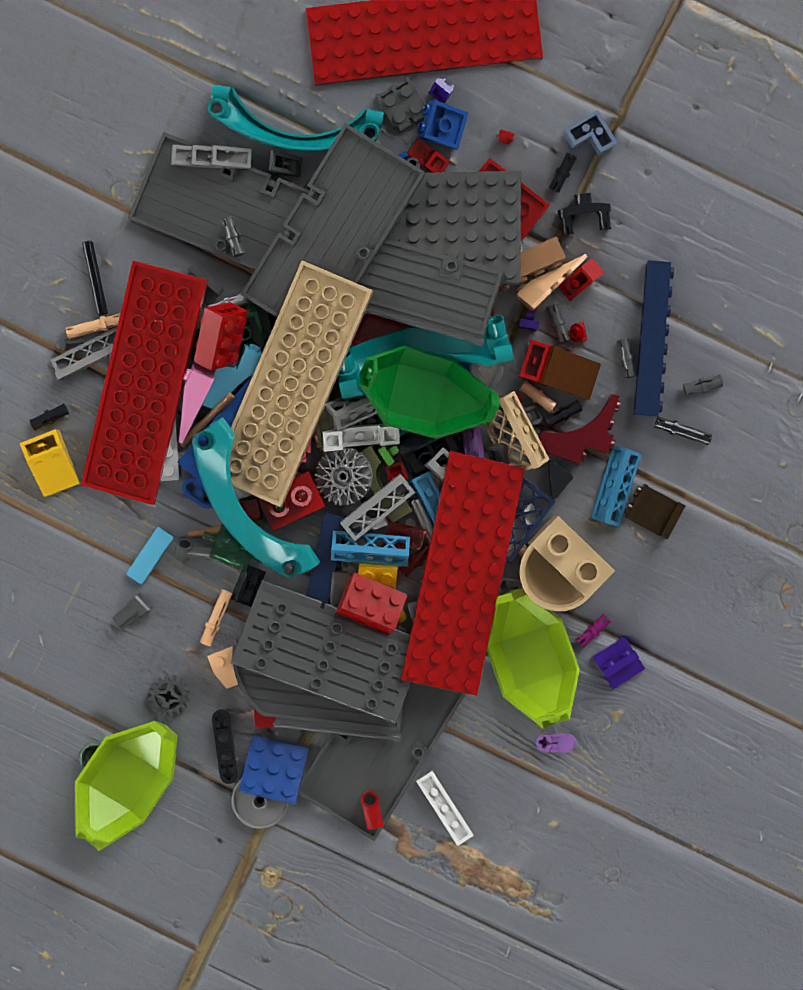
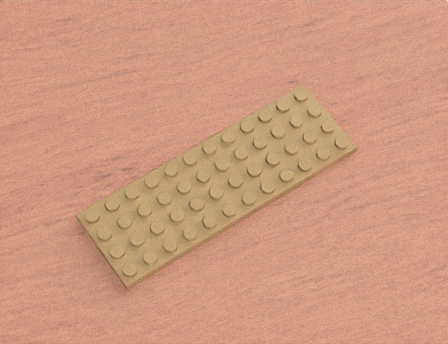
(294, 380)

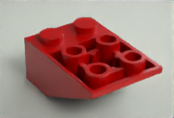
(535, 362)

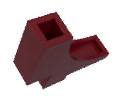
(593, 435)

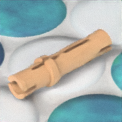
(103, 323)
(212, 625)

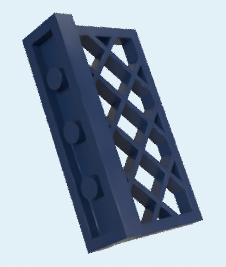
(542, 495)

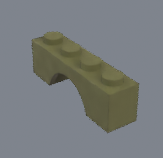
(376, 461)

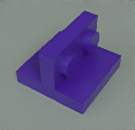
(618, 662)

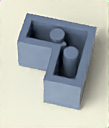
(592, 129)

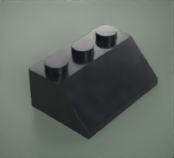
(419, 449)

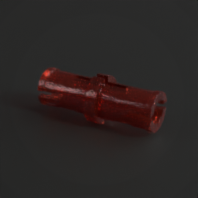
(415, 560)

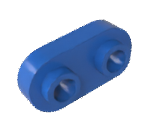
(197, 495)

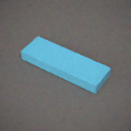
(150, 555)

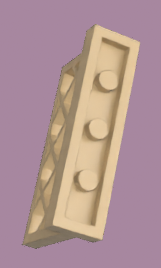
(521, 429)

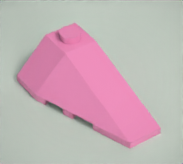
(197, 384)

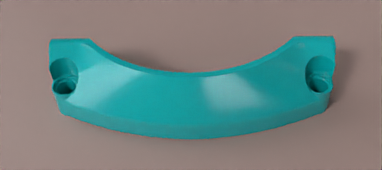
(240, 119)
(494, 351)
(214, 472)

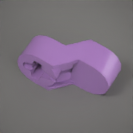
(565, 743)

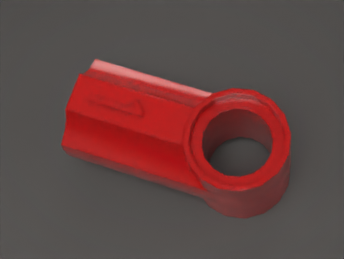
(372, 812)

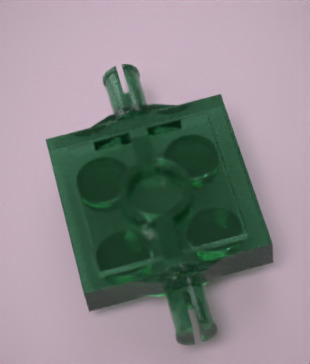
(228, 550)

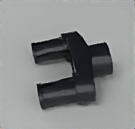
(584, 204)

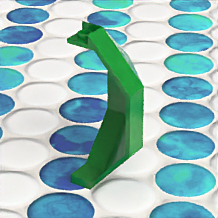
(426, 393)

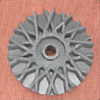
(331, 480)
(254, 813)

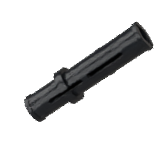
(682, 430)

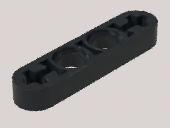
(224, 746)

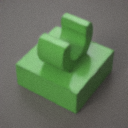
(388, 453)

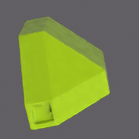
(533, 659)
(123, 782)

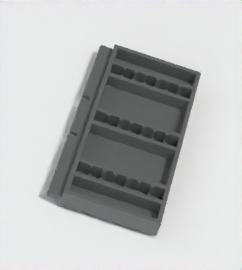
(323, 652)

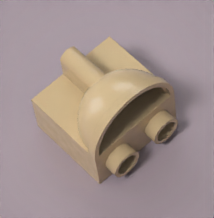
(561, 568)

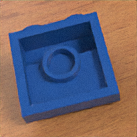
(442, 124)

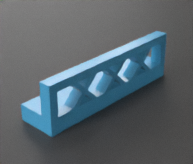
(613, 484)
(428, 493)
(370, 552)

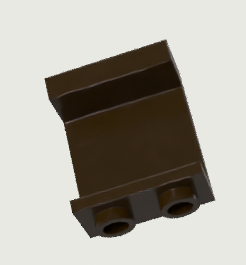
(654, 511)

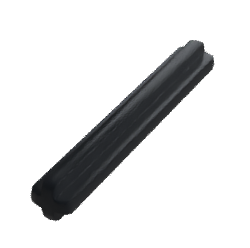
(94, 277)

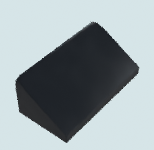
(248, 585)

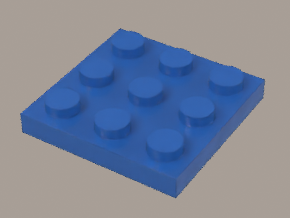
(273, 770)

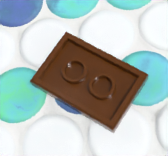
(570, 373)

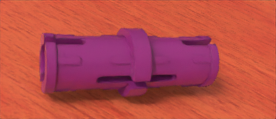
(593, 630)

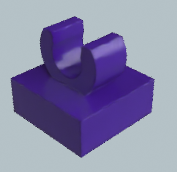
(441, 90)
(529, 322)

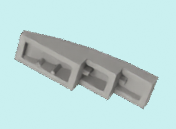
(211, 157)

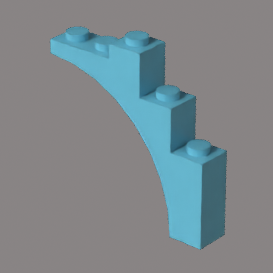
(229, 377)

